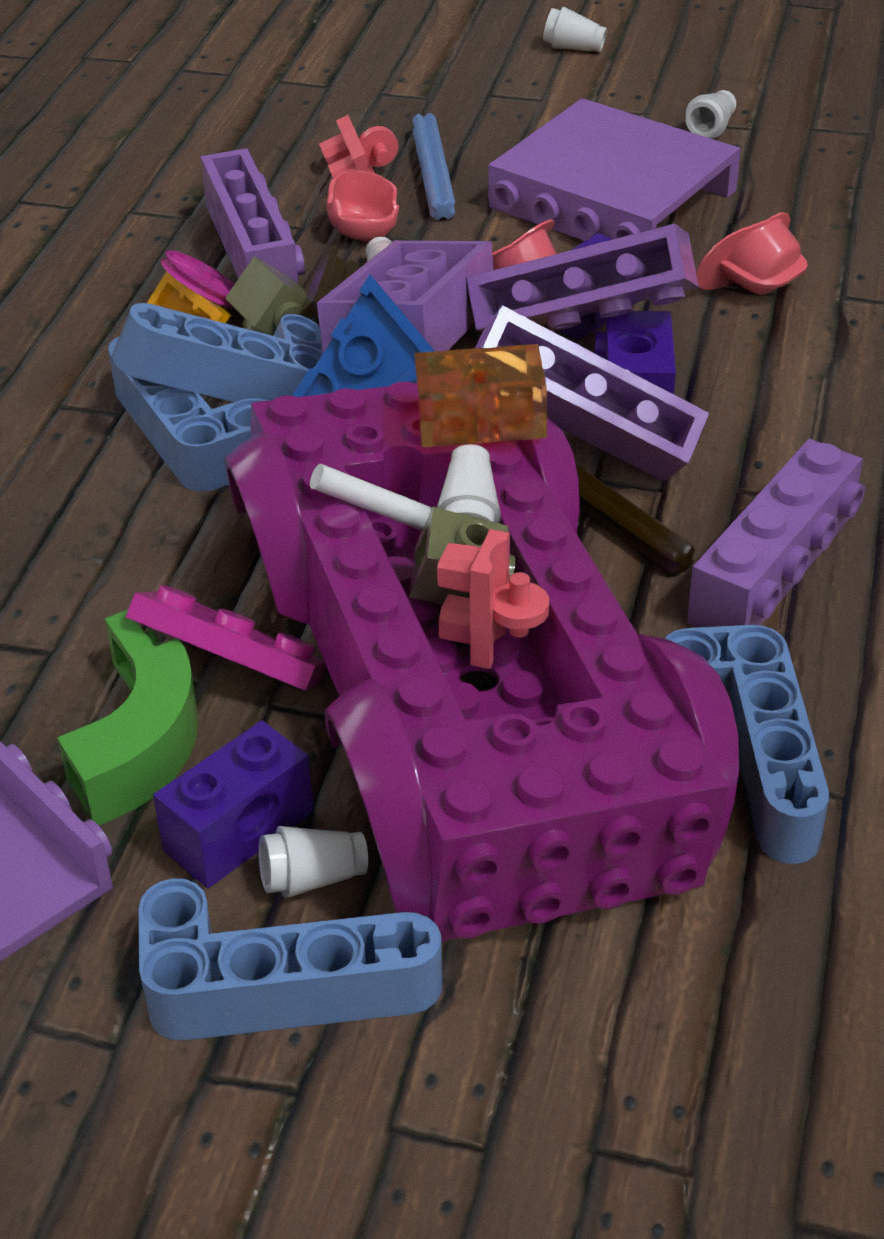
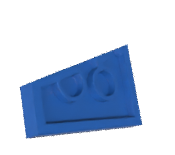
(367, 347)

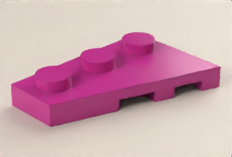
(228, 636)

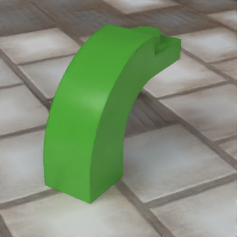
(144, 741)

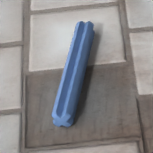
(433, 167)

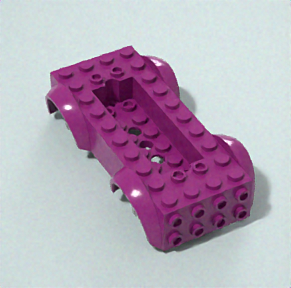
(566, 786)

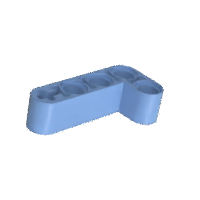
(216, 356)
(184, 427)
(774, 736)
(278, 975)

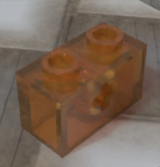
(481, 395)

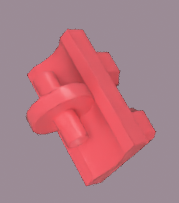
(350, 153)
(494, 598)

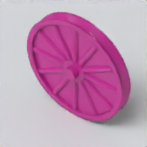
(198, 277)

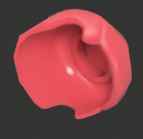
(362, 205)

